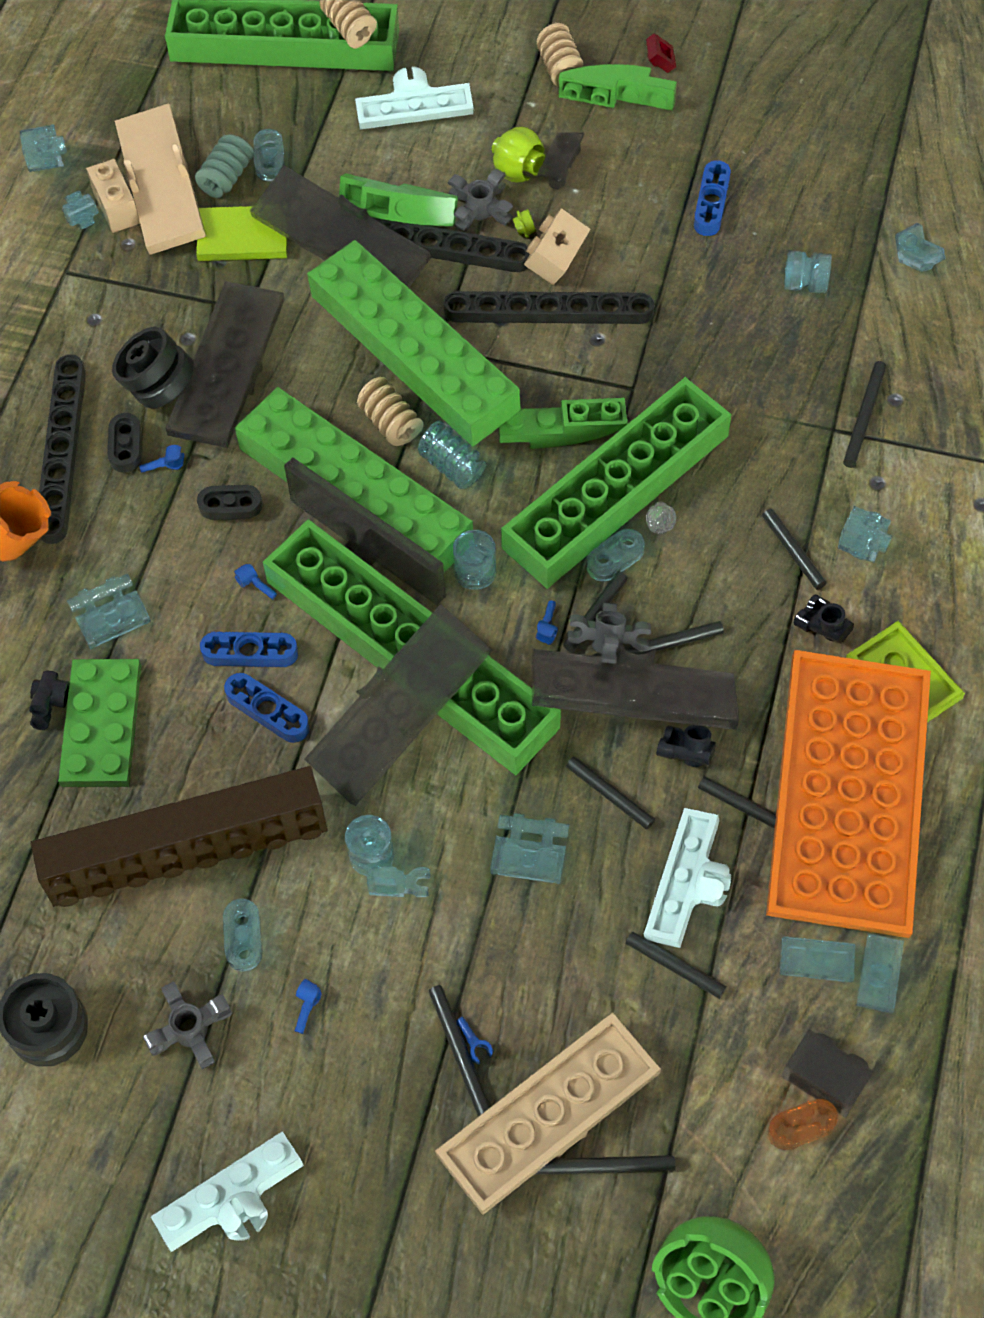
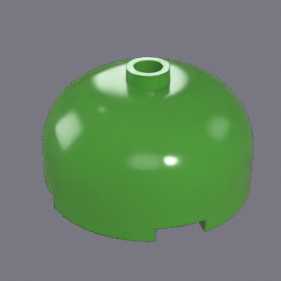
(724, 1258)

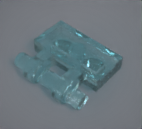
(112, 618)
(526, 858)

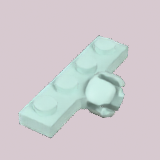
(413, 102)
(687, 879)
(229, 1195)

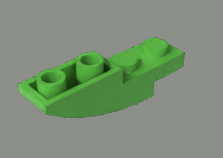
(615, 82)
(400, 203)
(565, 425)

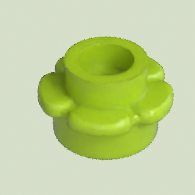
(524, 223)

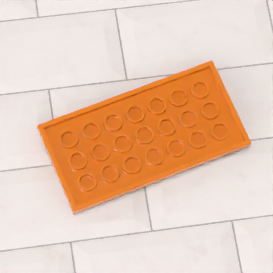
(850, 794)

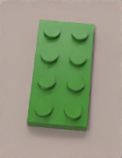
(100, 723)

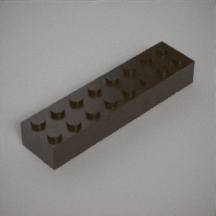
(179, 837)

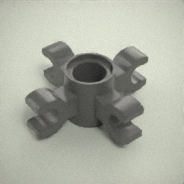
(480, 199)
(609, 632)
(213, 1011)

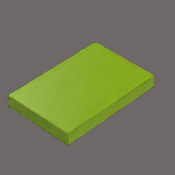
(238, 236)
(900, 648)

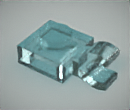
(393, 883)

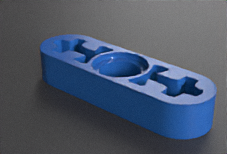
(716, 208)
(259, 659)
(273, 720)

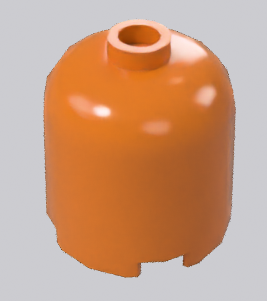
(22, 519)

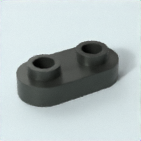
(124, 445)
(230, 502)

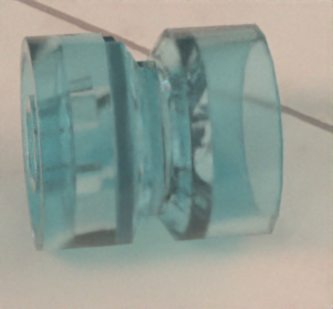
(807, 271)
(474, 559)
(369, 843)

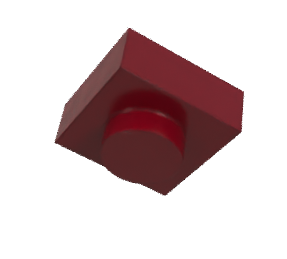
(660, 53)

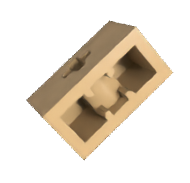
(113, 195)
(556, 247)

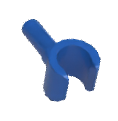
(173, 460)
(246, 574)
(547, 631)
(310, 994)
(473, 1040)

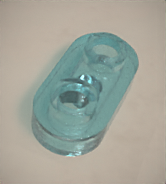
(268, 154)
(617, 553)
(243, 936)

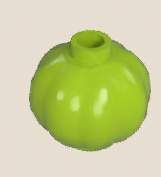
(518, 152)

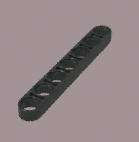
(471, 254)
(563, 314)
(55, 434)

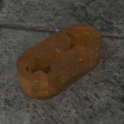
(798, 1116)

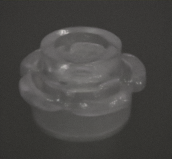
(660, 518)

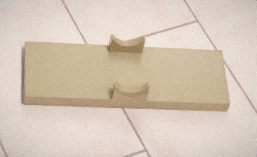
(159, 179)
(547, 1113)

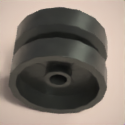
(153, 367)
(43, 1019)

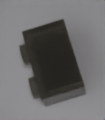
(827, 1072)

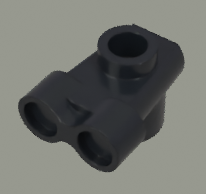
(824, 619)
(45, 694)
(692, 745)

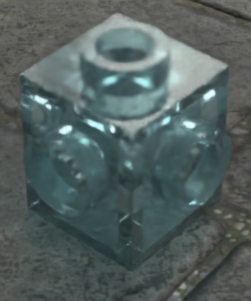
(42, 148)
(865, 534)

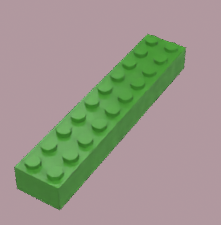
(380, 619)

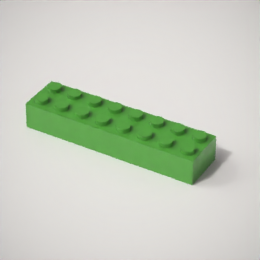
(276, 35)
(414, 343)
(289, 429)
(615, 482)

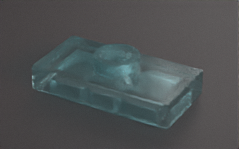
(817, 959)
(880, 973)

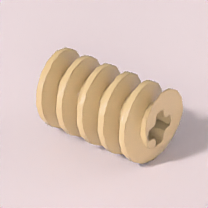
(350, 19)
(558, 50)
(389, 412)

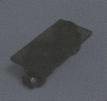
(560, 158)

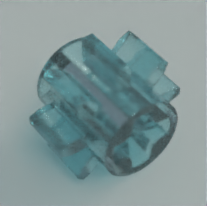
(79, 209)

